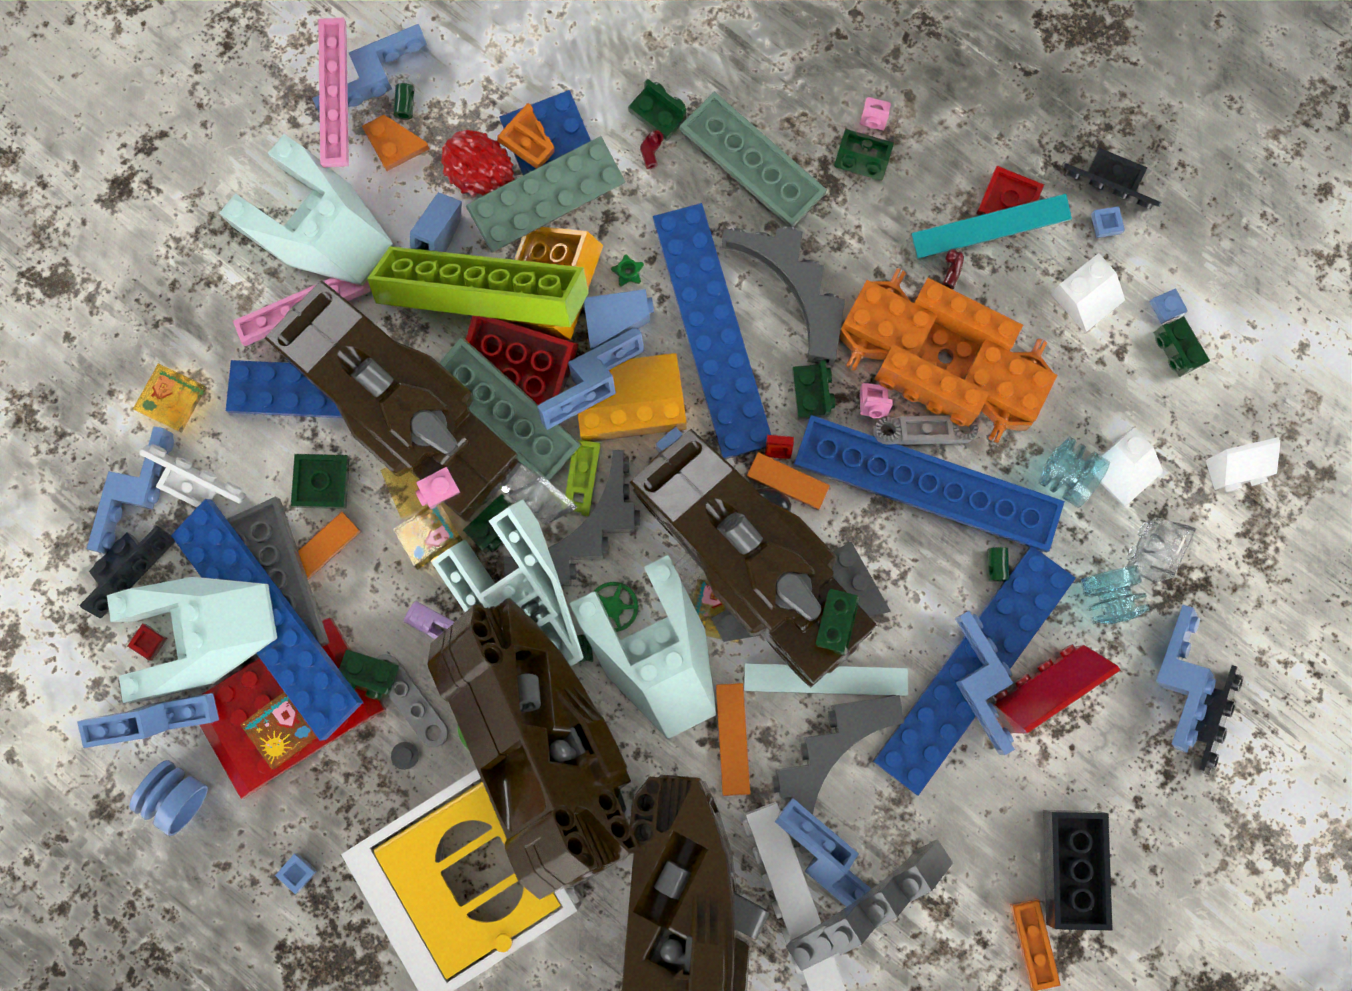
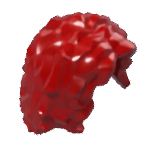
(476, 163)

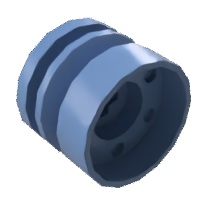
(168, 797)

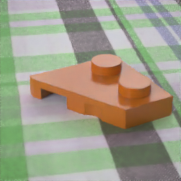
(527, 138)
(393, 142)

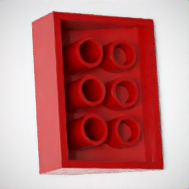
(524, 355)
(1052, 688)

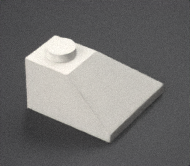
(1131, 467)

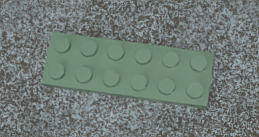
(753, 159)
(545, 194)
(510, 412)

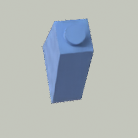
(437, 224)
(616, 314)

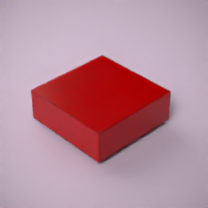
(779, 446)
(147, 642)

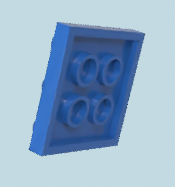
(560, 123)

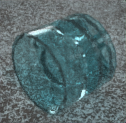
(1077, 474)
(1115, 595)

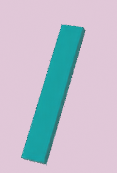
(991, 226)

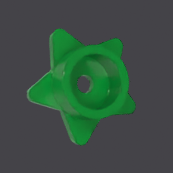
(634, 268)

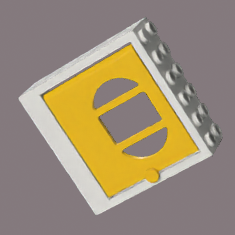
(448, 932)

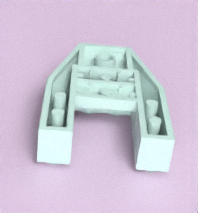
(329, 230)
(531, 586)
(213, 627)
(661, 666)

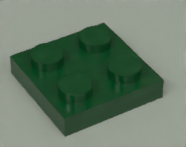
(320, 481)

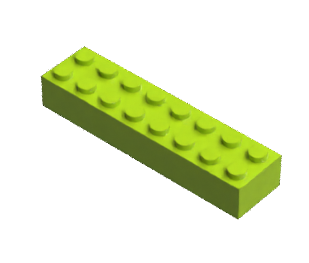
(479, 286)

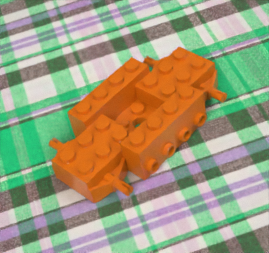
(979, 340)

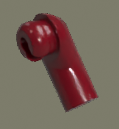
(649, 147)
(954, 272)

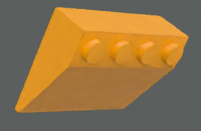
(560, 248)
(644, 403)

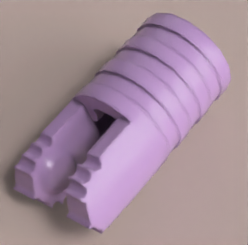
(425, 619)

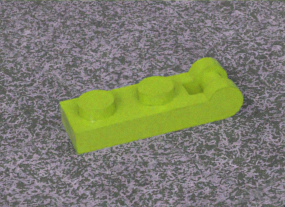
(583, 475)

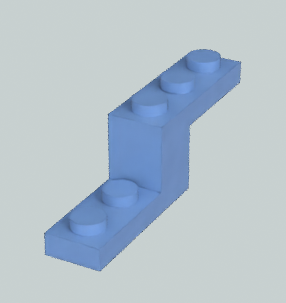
(368, 62)
(591, 378)
(128, 490)
(1186, 679)
(985, 682)
(148, 720)
(831, 854)

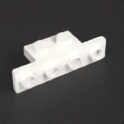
(187, 482)

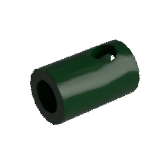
(404, 101)
(998, 564)

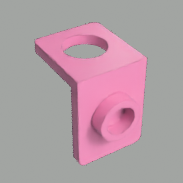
(874, 117)

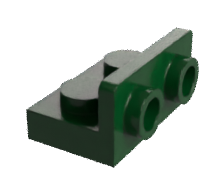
(658, 109)
(863, 154)
(1181, 346)
(812, 390)
(482, 531)
(838, 621)
(369, 674)

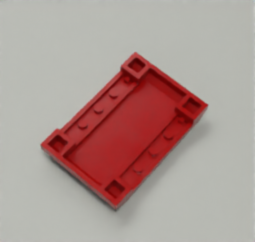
(250, 691)

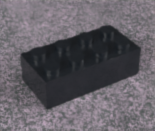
(1077, 870)

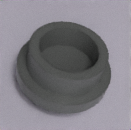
(404, 755)

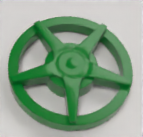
(614, 605)

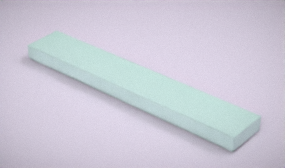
(841, 681)

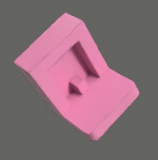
(874, 401)
(436, 488)

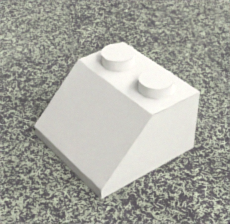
(1090, 293)
(1244, 465)

